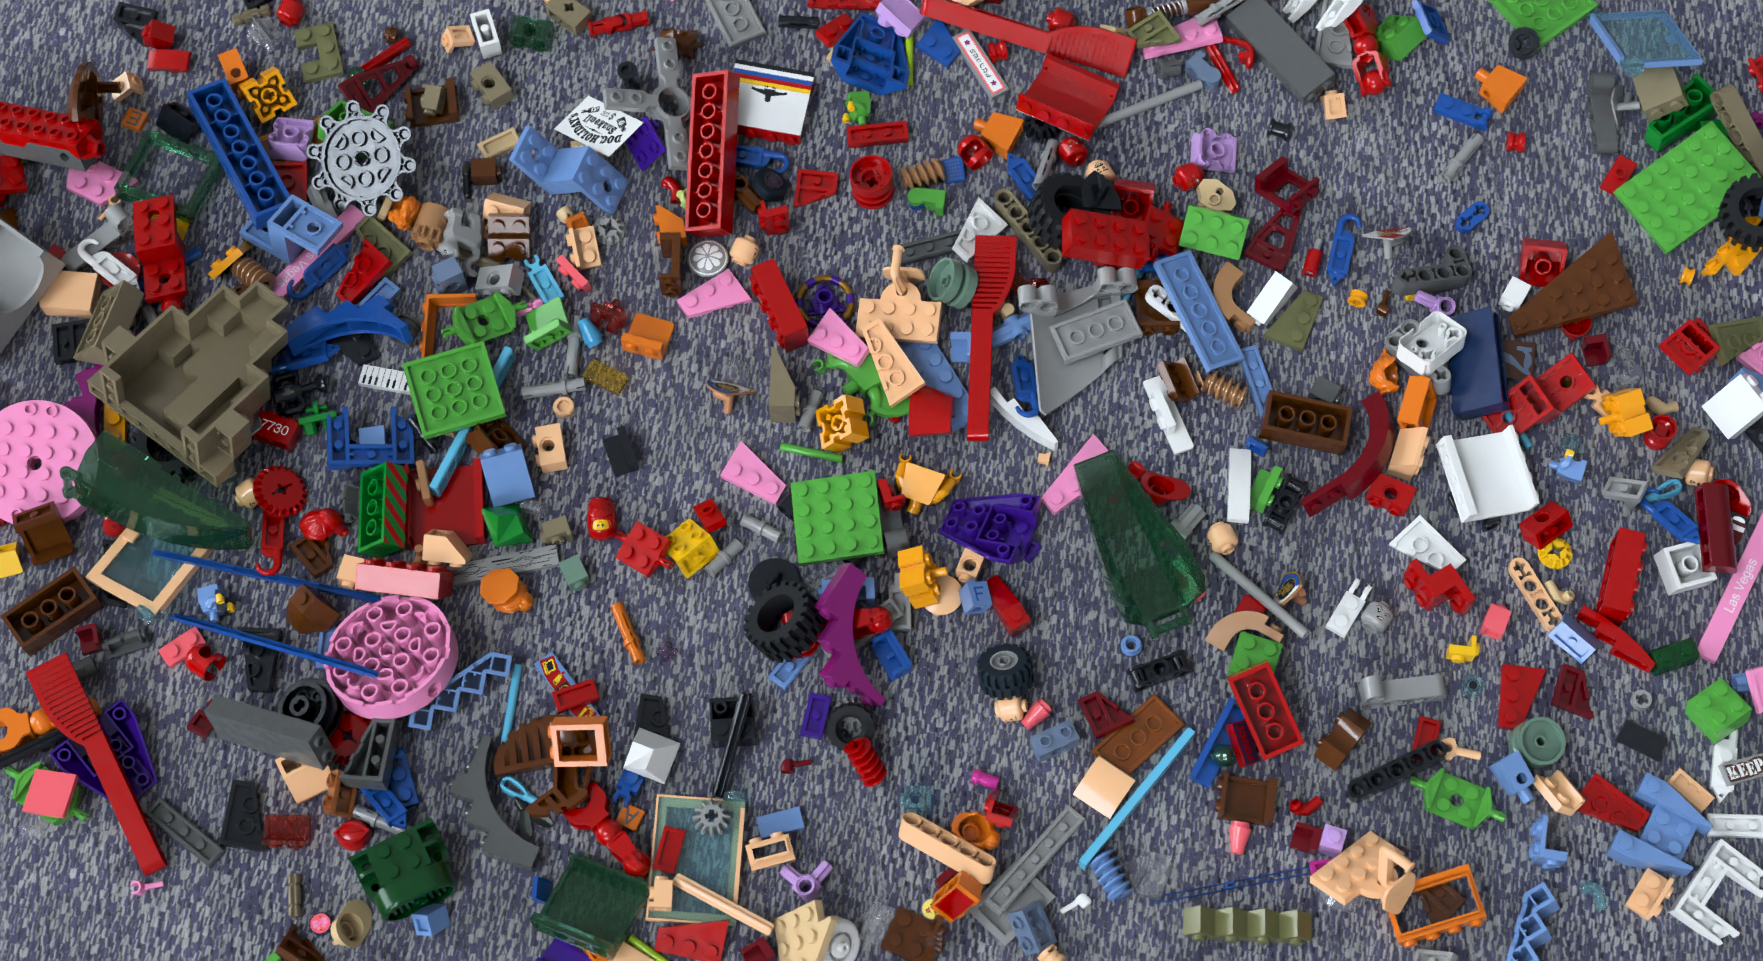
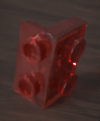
(287, 830)

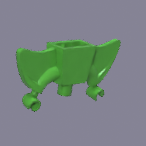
(868, 384)

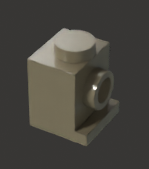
(433, 100)
(555, 531)

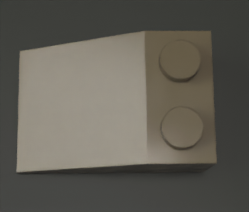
(783, 401)

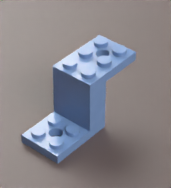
(569, 170)
(292, 230)

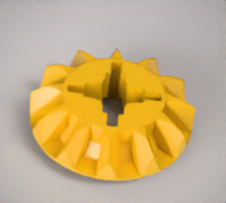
(1553, 561)

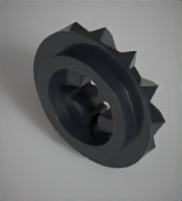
(1515, 43)

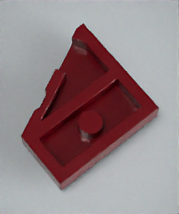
(1571, 692)
(1103, 715)

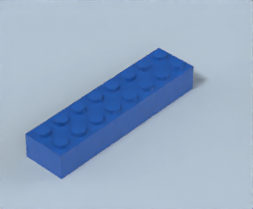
(238, 150)

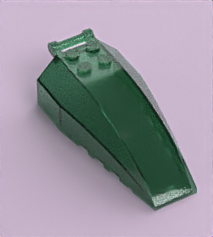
(142, 497)
(1137, 548)

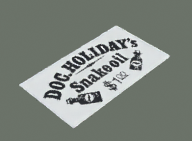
(598, 127)

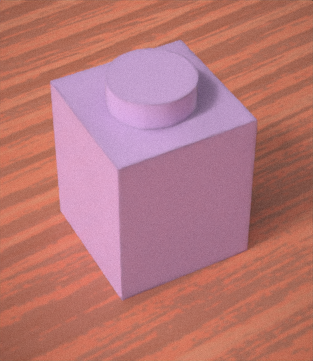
(1332, 840)

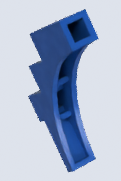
(346, 319)

